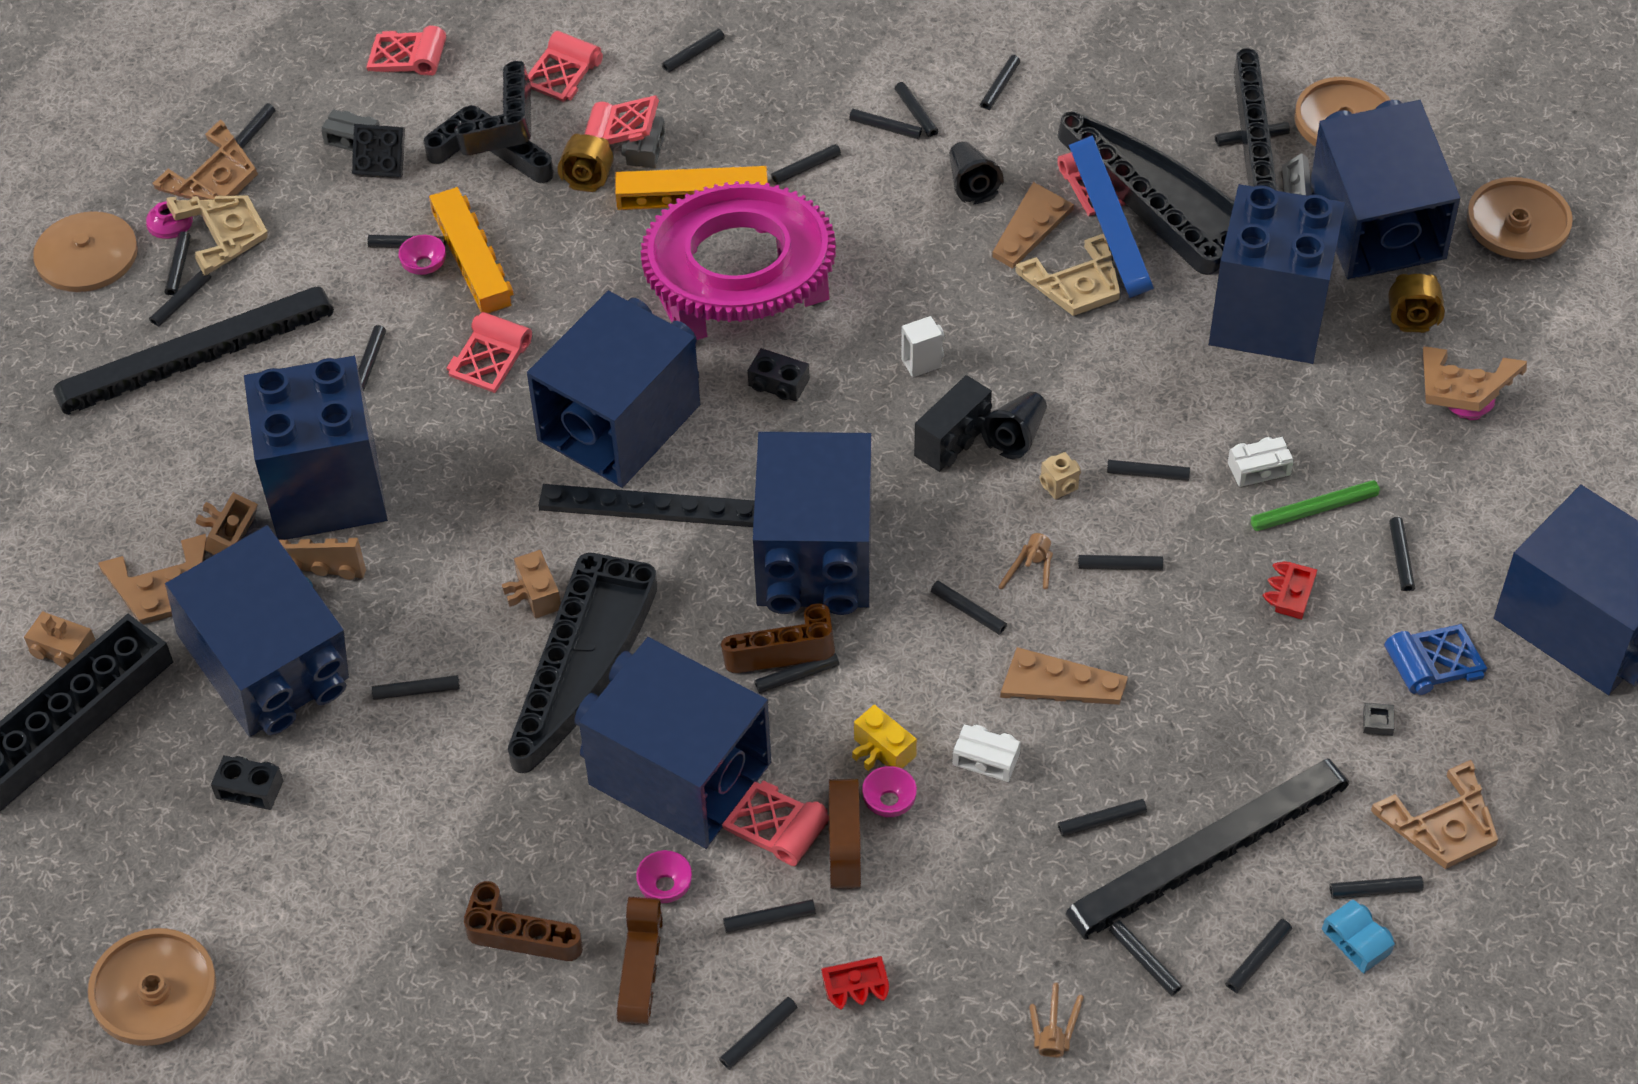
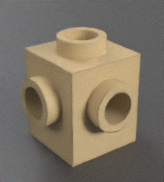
(1060, 475)

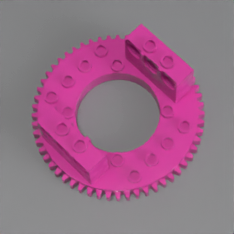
(693, 293)

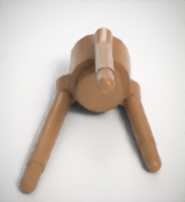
(1036, 551)
(1052, 1040)

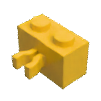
(882, 740)

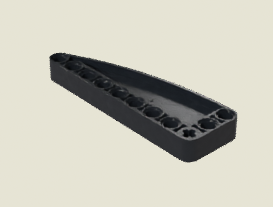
(1160, 190)
(609, 609)

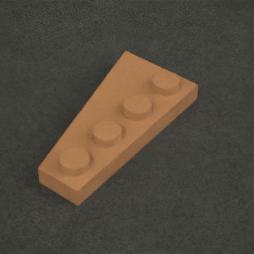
(1031, 223)
(328, 557)
(1049, 677)

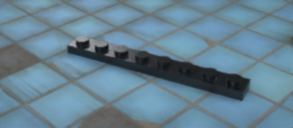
(647, 505)

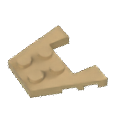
(231, 222)
(1080, 286)

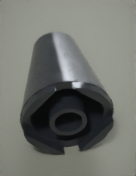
(974, 174)
(1014, 425)

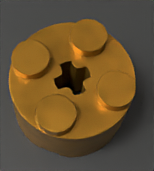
(585, 162)
(1416, 302)

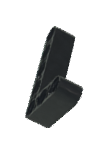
(506, 129)
(526, 157)

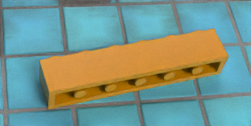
(663, 187)
(470, 250)

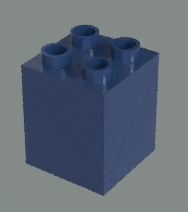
(1392, 185)
(1275, 273)
(615, 387)
(315, 447)
(813, 521)
(1578, 590)
(259, 632)
(674, 740)

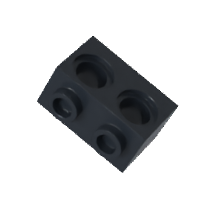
(778, 375)
(247, 787)

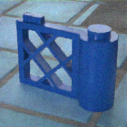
(1417, 662)

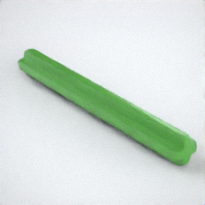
(1315, 505)

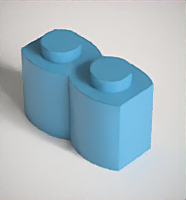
(1358, 935)

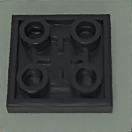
(378, 150)

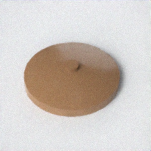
(1334, 95)
(1519, 218)
(85, 251)
(152, 986)

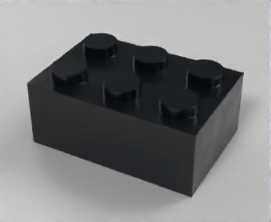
(952, 423)

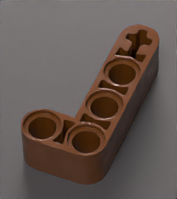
(782, 645)
(844, 834)
(560, 939)
(639, 964)

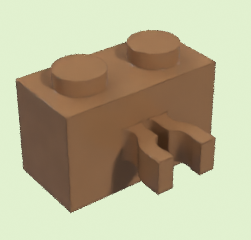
(229, 524)
(534, 585)
(57, 639)

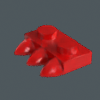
(1291, 588)
(855, 981)

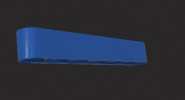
(1111, 217)

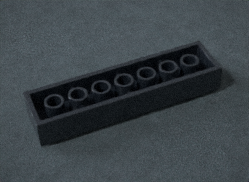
(77, 702)

